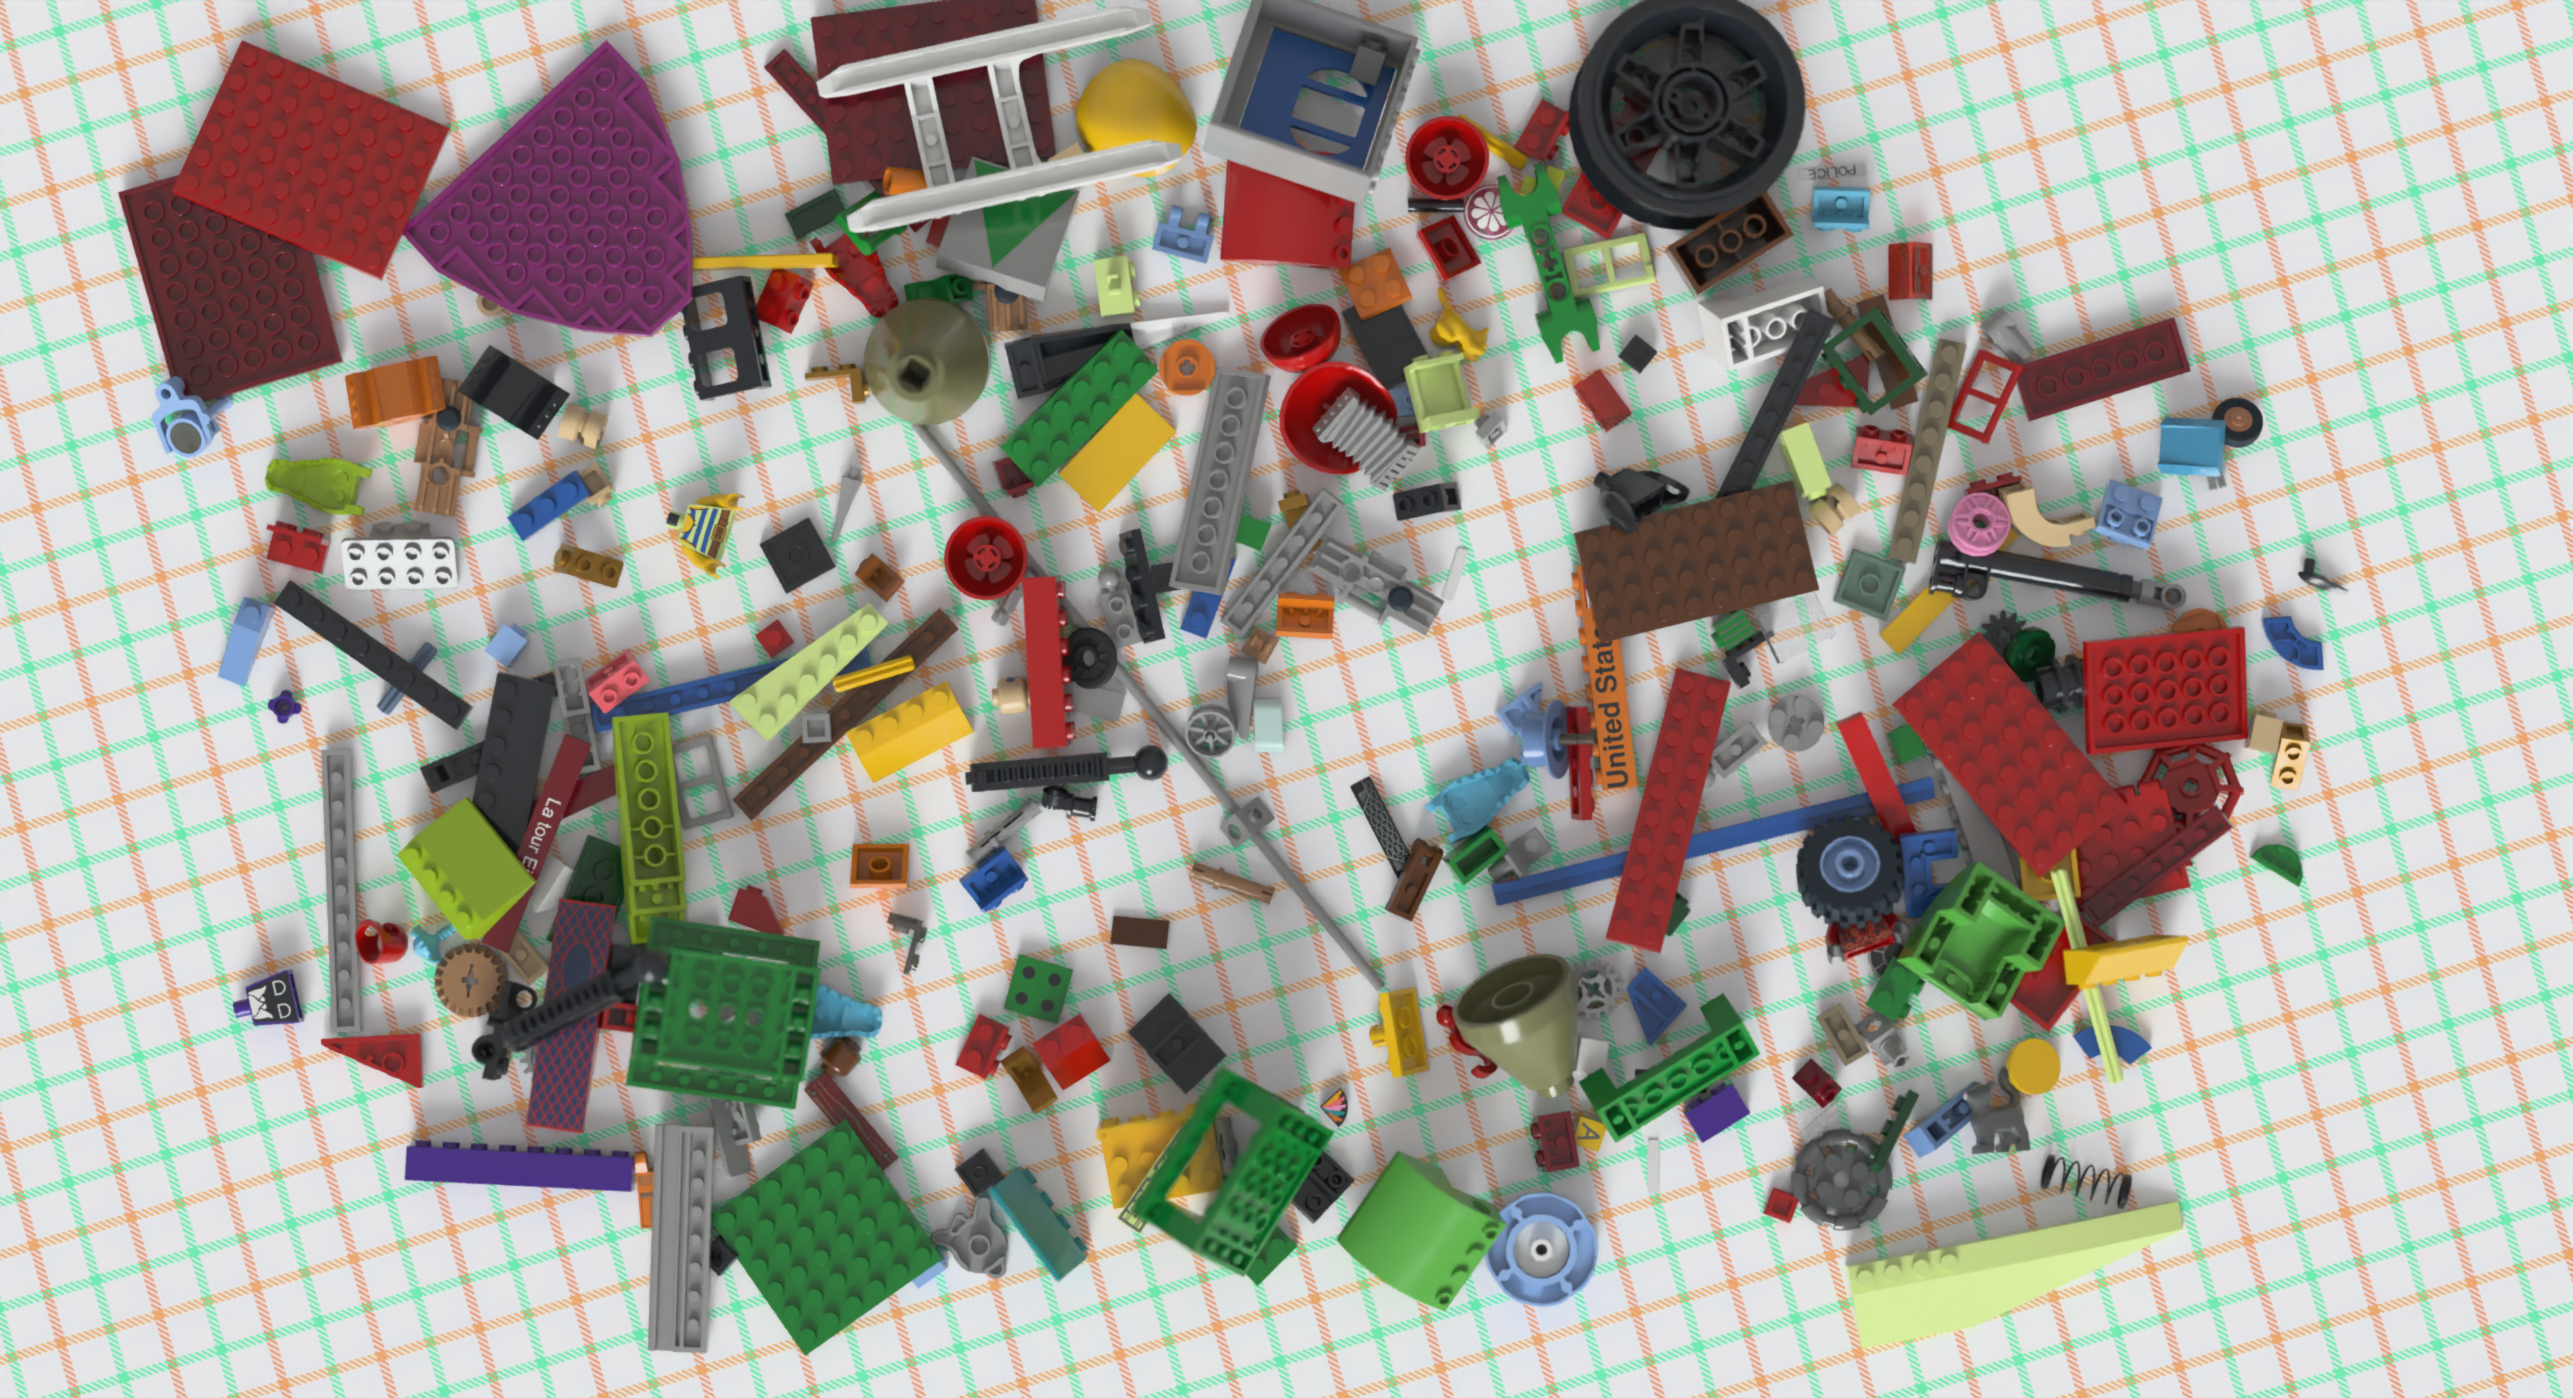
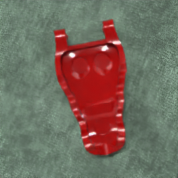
(860, 275)

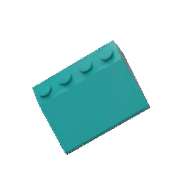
(1038, 1223)

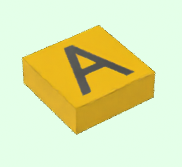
(1589, 1133)

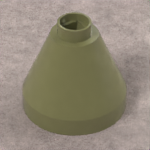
(941, 339)
(1525, 1021)

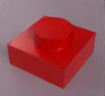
(774, 638)

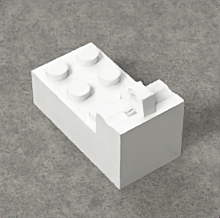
(1758, 324)

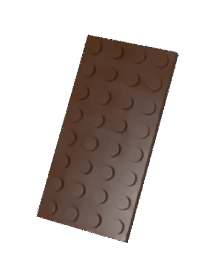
(1696, 562)

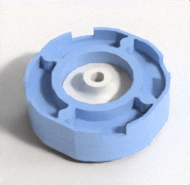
(1568, 1255)

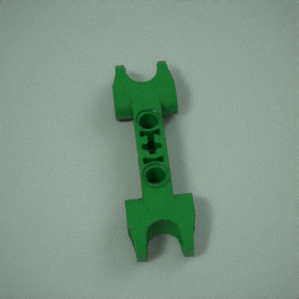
(1562, 313)

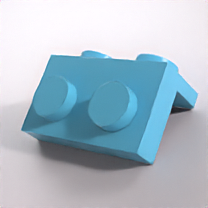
(1840, 208)

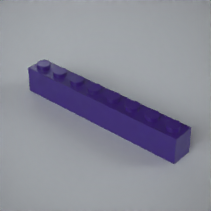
(520, 1168)

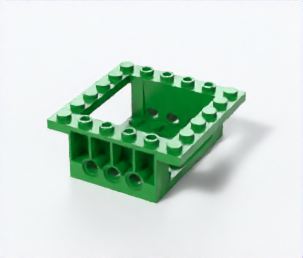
(772, 1050)
(1257, 1187)

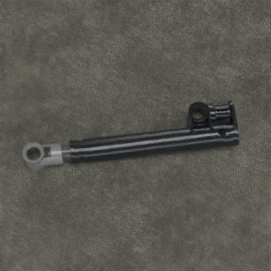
(1958, 568)

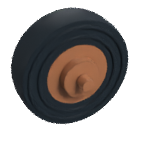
(2242, 421)

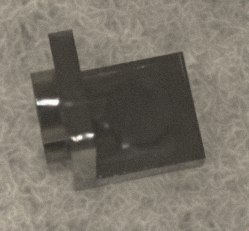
(903, 924)

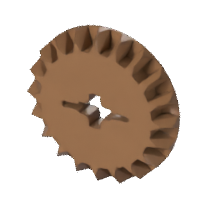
(486, 968)

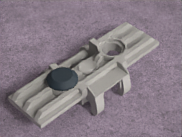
(1381, 577)

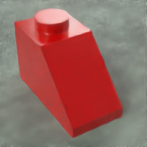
(755, 911)

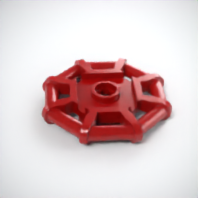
(2198, 773)

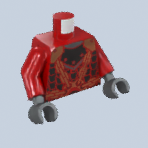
(1855, 942)

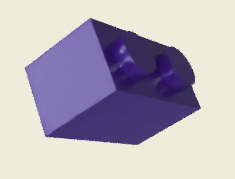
(1716, 1111)

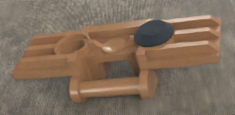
(1004, 308)
(436, 450)

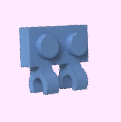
(1184, 242)

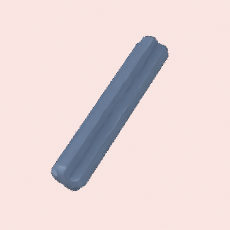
(420, 660)

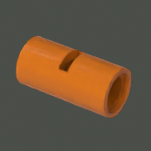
(903, 180)

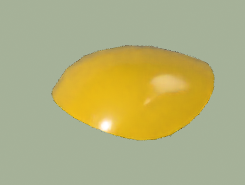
(1135, 104)

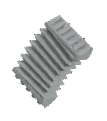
(1366, 437)

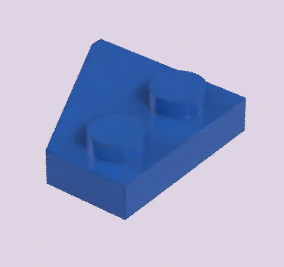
(1653, 1003)

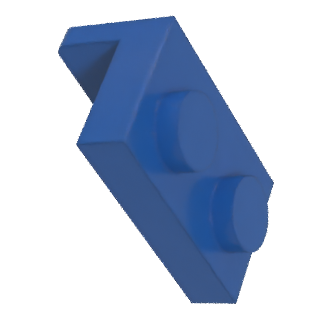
(994, 880)

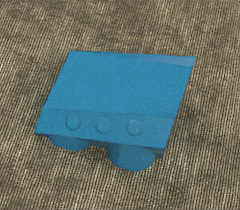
(2192, 446)

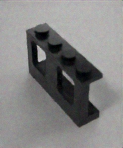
(740, 333)

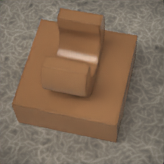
(1260, 645)

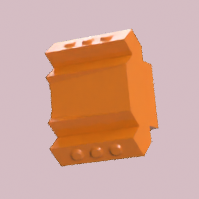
(395, 393)

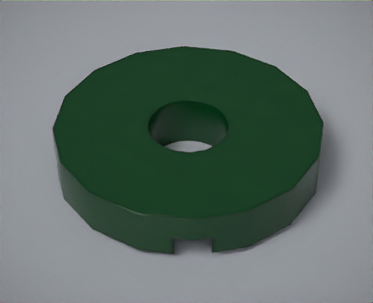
(2020, 647)

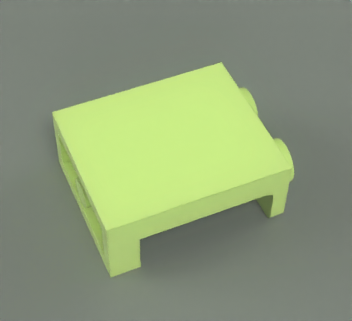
(1439, 392)

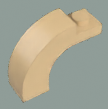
(2046, 531)

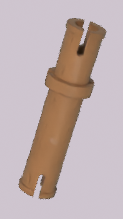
(1845, 318)
(1231, 882)

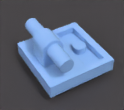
(2128, 515)

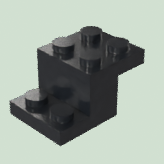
(1177, 1043)

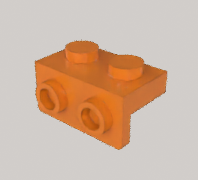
(1305, 615)

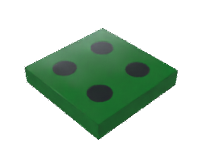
(1038, 989)

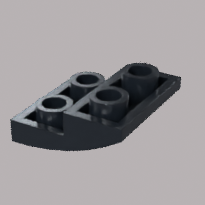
(1321, 1187)

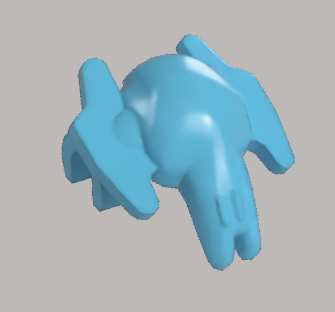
(427, 945)

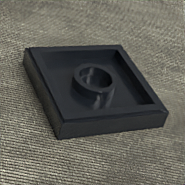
(797, 555)

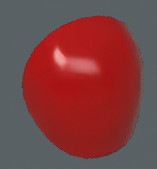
(1312, 397)

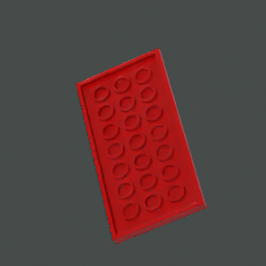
(2009, 754)

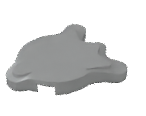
(977, 1241)

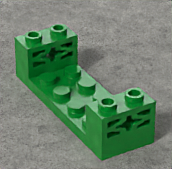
(1674, 1078)

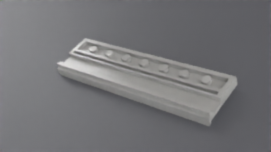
(681, 1238)

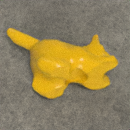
(1453, 330)

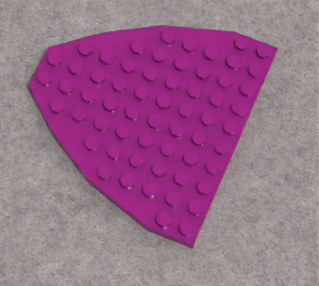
(572, 210)

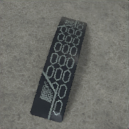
(1381, 824)

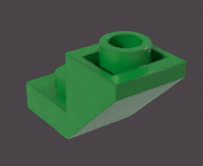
(947, 287)

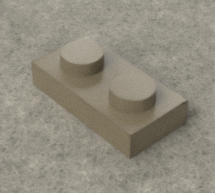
(1842, 1034)

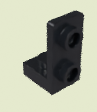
(1427, 501)
(1739, 671)

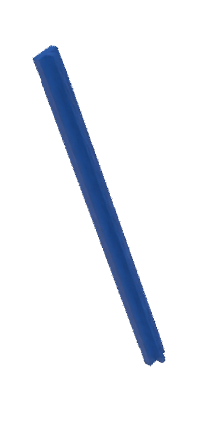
(1708, 842)

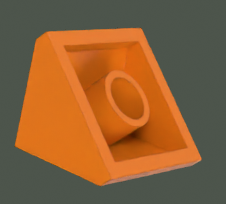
(880, 866)

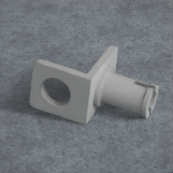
(1518, 857)
(1885, 1041)

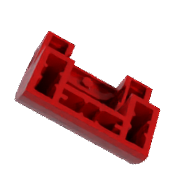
(1284, 222)

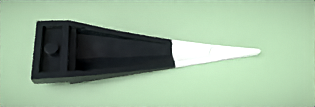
(1051, 358)

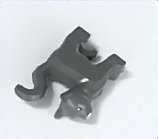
(2003, 1119)

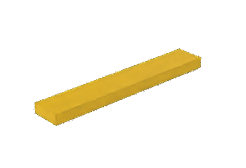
(761, 262)
(1923, 612)

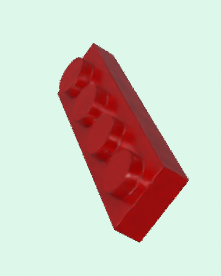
(1580, 773)

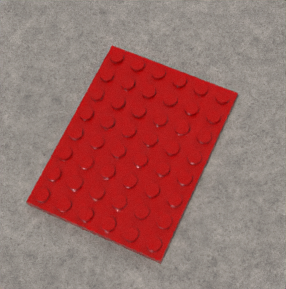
(311, 160)

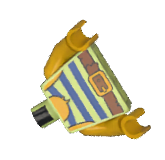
(706, 529)

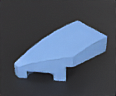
(1519, 707)

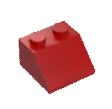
(1071, 1051)

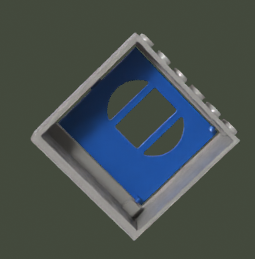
(1302, 42)

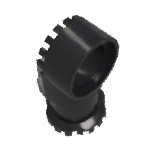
(1062, 800)

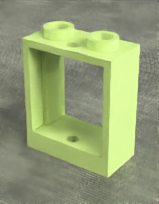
(1805, 462)

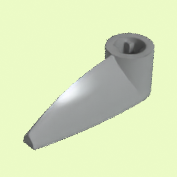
(1241, 691)

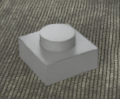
(816, 728)

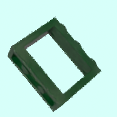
(1897, 344)

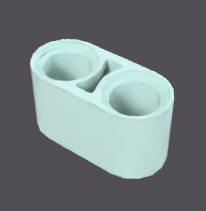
(1268, 725)

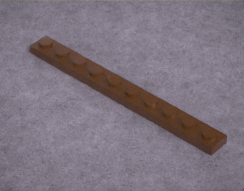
(844, 717)

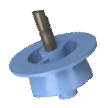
(1547, 740)

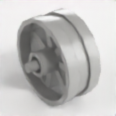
(1211, 731)

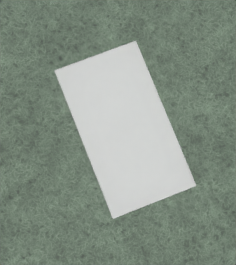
(1327, 113)

